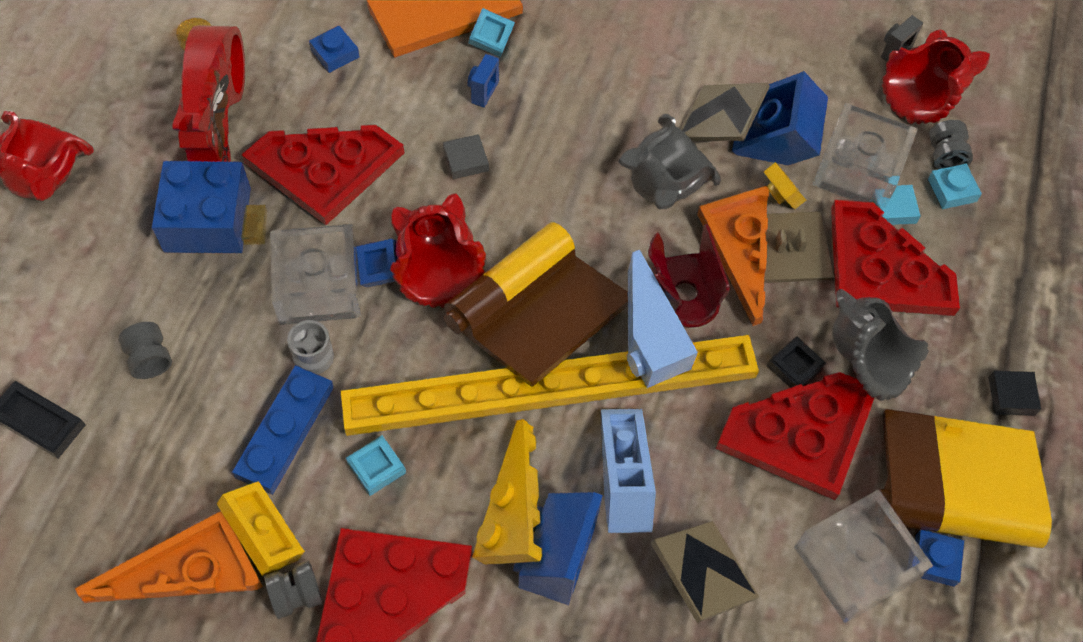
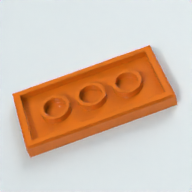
(421, 23)

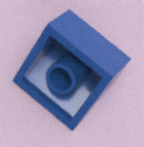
(787, 123)
(564, 536)

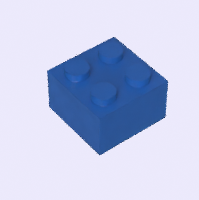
(201, 207)

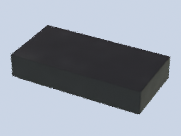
(38, 419)

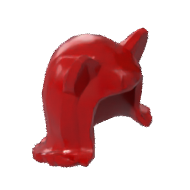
(930, 77)
(37, 156)
(435, 252)

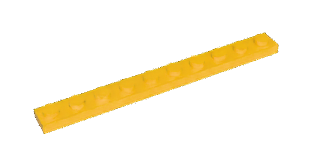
(504, 392)

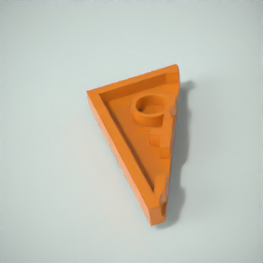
(740, 238)
(193, 562)

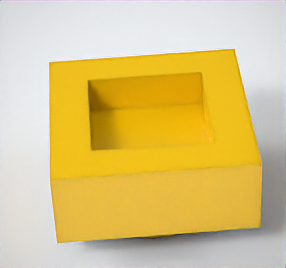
(782, 187)

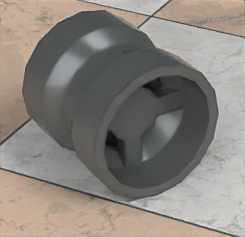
(950, 144)
(145, 352)
(293, 589)

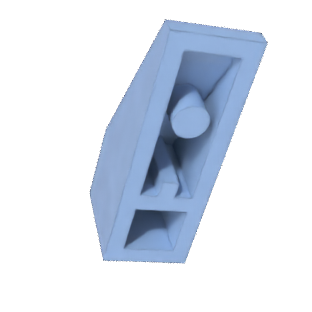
(656, 337)
(627, 472)

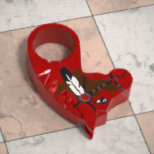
(210, 84)

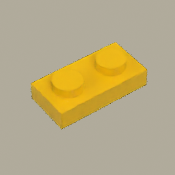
(260, 528)

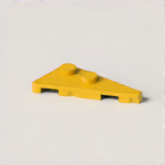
(512, 509)

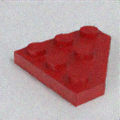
(323, 166)
(887, 263)
(802, 432)
(389, 585)

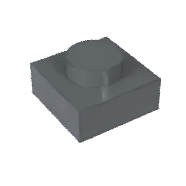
(901, 36)

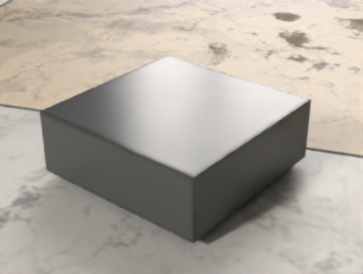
(465, 156)

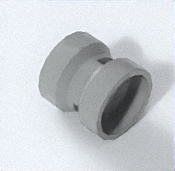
(306, 339)

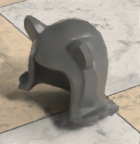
(668, 165)
(876, 345)

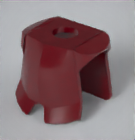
(700, 270)

